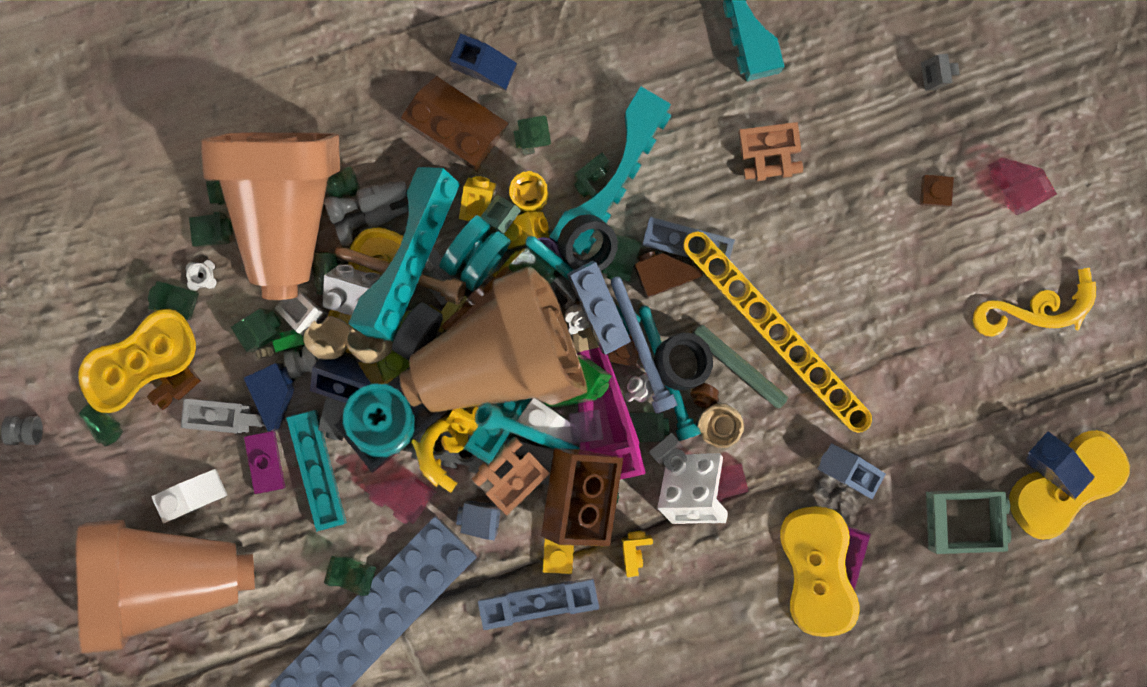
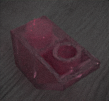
(1021, 184)
(404, 495)

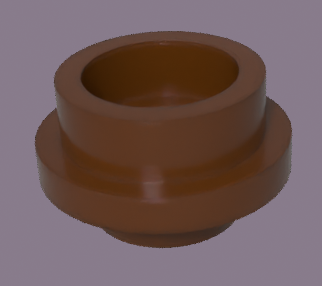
(705, 395)

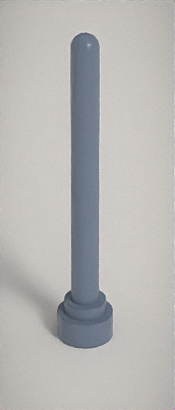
(662, 398)

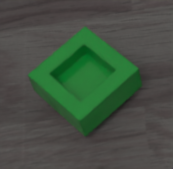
(288, 340)

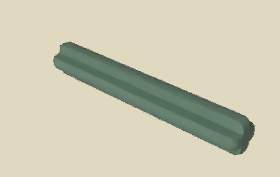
(742, 367)

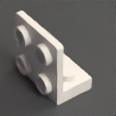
(692, 489)

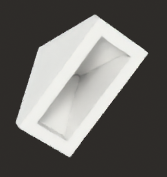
(300, 312)

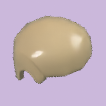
(327, 338)
(366, 348)
(721, 425)

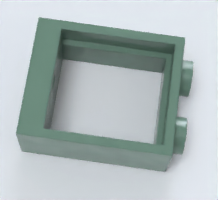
(937, 522)

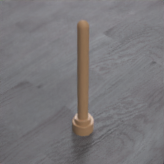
(452, 290)

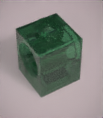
(257, 329)

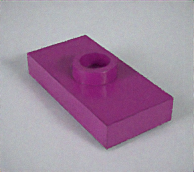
(264, 462)
(855, 554)

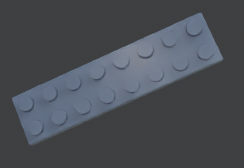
(378, 620)

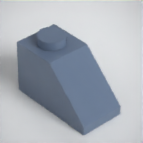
(851, 471)
(479, 519)

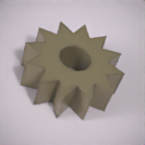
(266, 352)

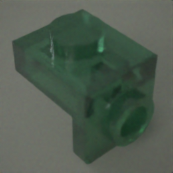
(532, 134)

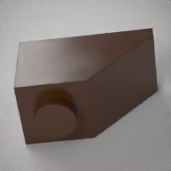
(663, 273)

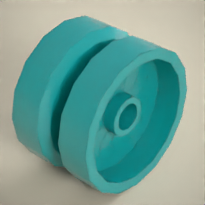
(471, 251)
(366, 407)

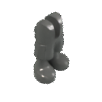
(377, 204)

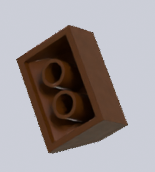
(454, 122)
(581, 497)

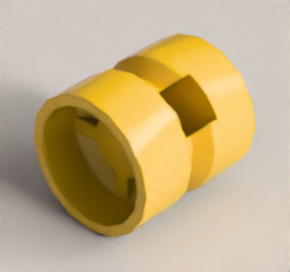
(529, 192)

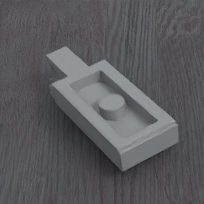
(218, 416)

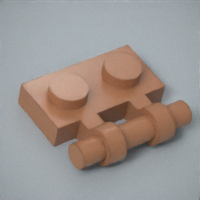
(769, 142)
(517, 482)

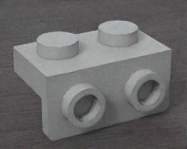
(345, 286)

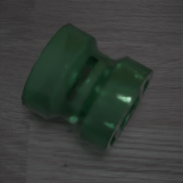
(343, 183)

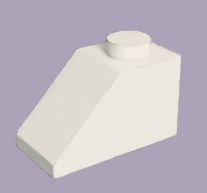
(546, 420)
(189, 496)

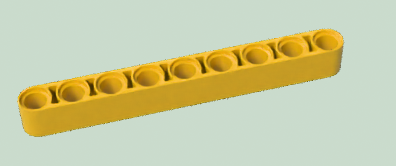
(789, 339)

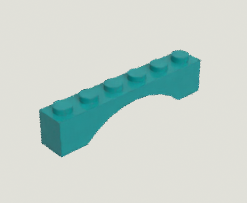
(757, 47)
(642, 119)
(384, 304)

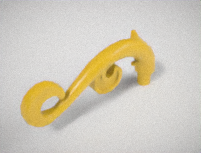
(1036, 316)
(428, 465)

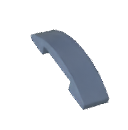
(538, 602)

